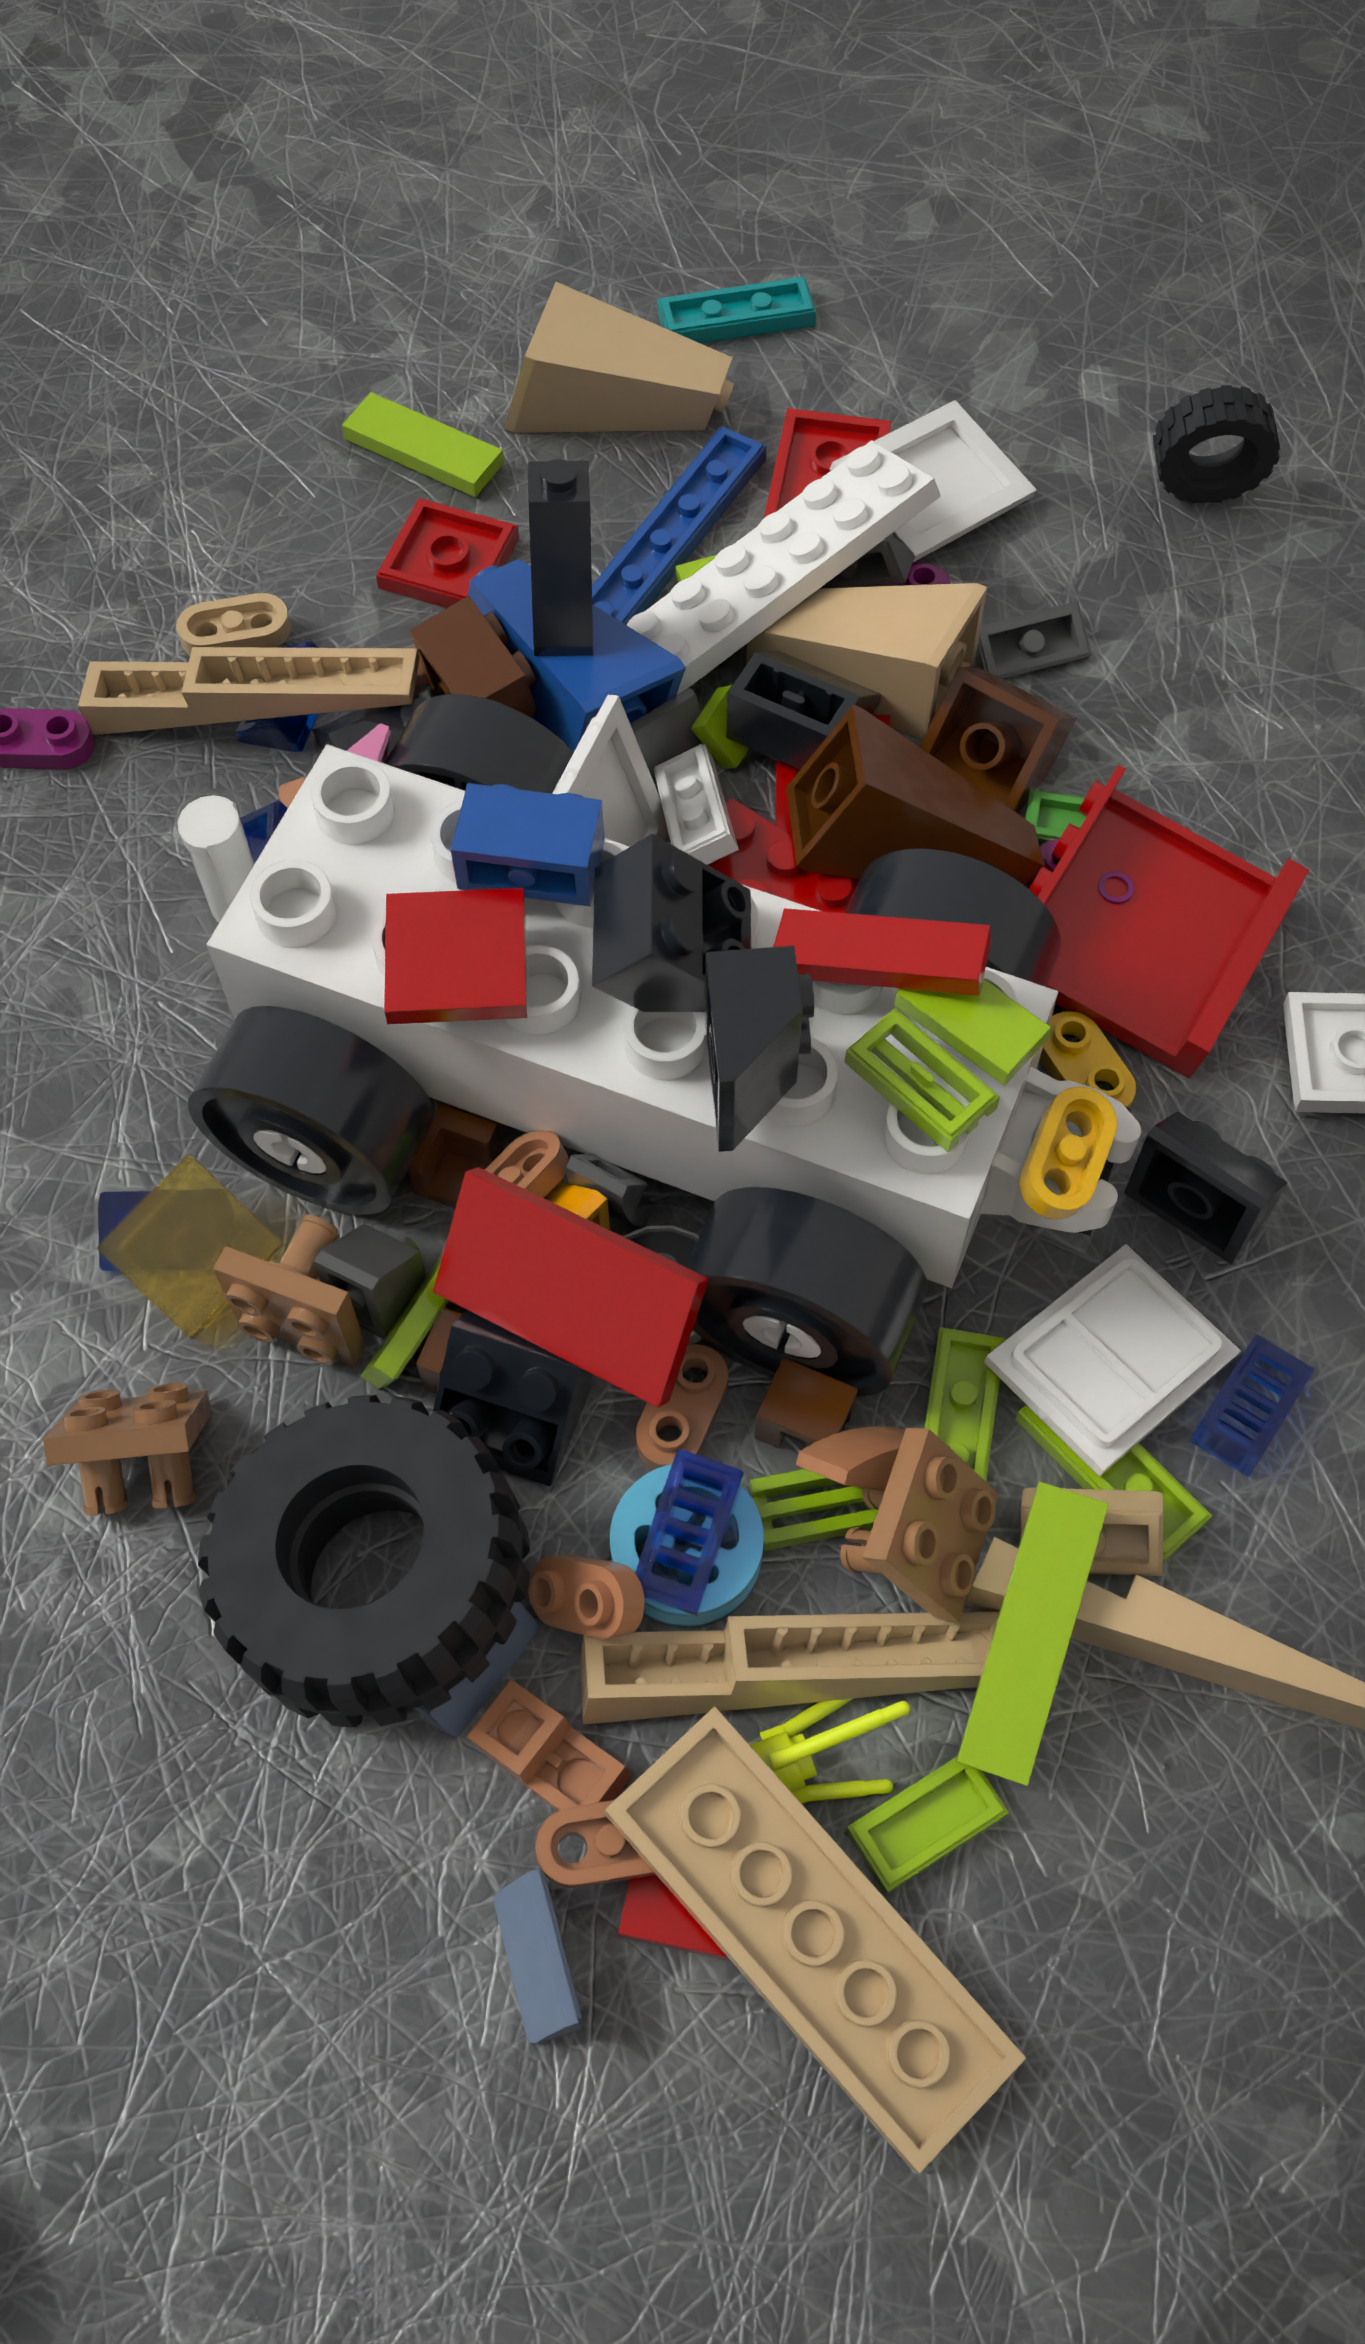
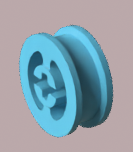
(734, 1569)

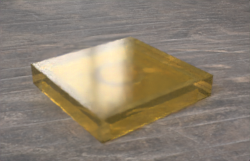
(177, 1238)

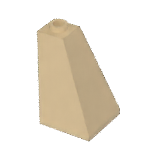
(613, 372)
(886, 640)

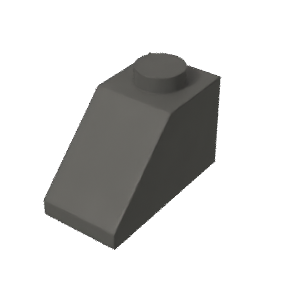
(376, 1271)

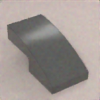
(618, 1186)

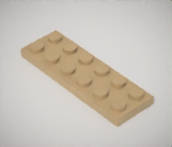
(815, 1939)

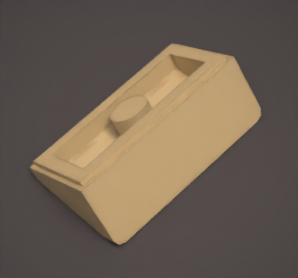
(1130, 1533)

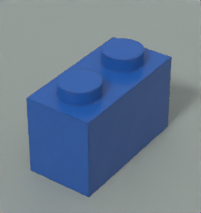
(528, 843)

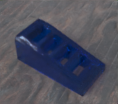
(1228, 1442)
(706, 1473)

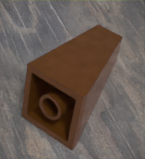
(883, 794)

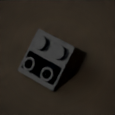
(789, 706)
(658, 920)
(511, 1396)

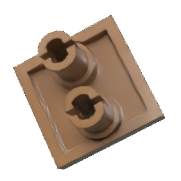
(290, 1300)
(112, 1428)
(926, 1526)

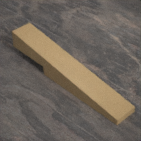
(244, 685)
(1192, 1640)
(779, 1663)

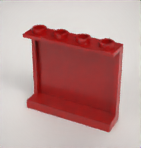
(1180, 948)

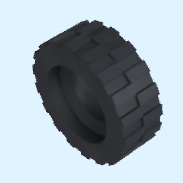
(1208, 416)

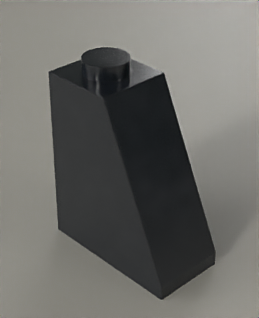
(560, 557)

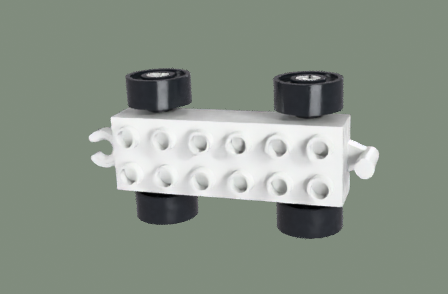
(817, 1213)

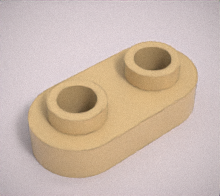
(235, 622)

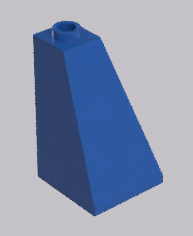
(575, 687)

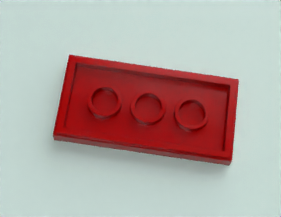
(570, 1286)

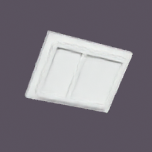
(969, 470)
(614, 770)
(1112, 1358)

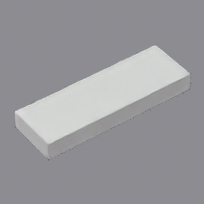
(695, 805)

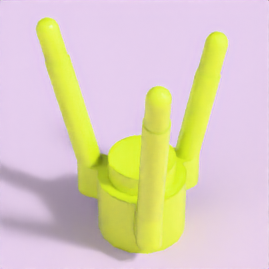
(791, 1755)

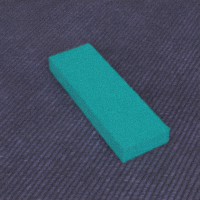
(739, 310)

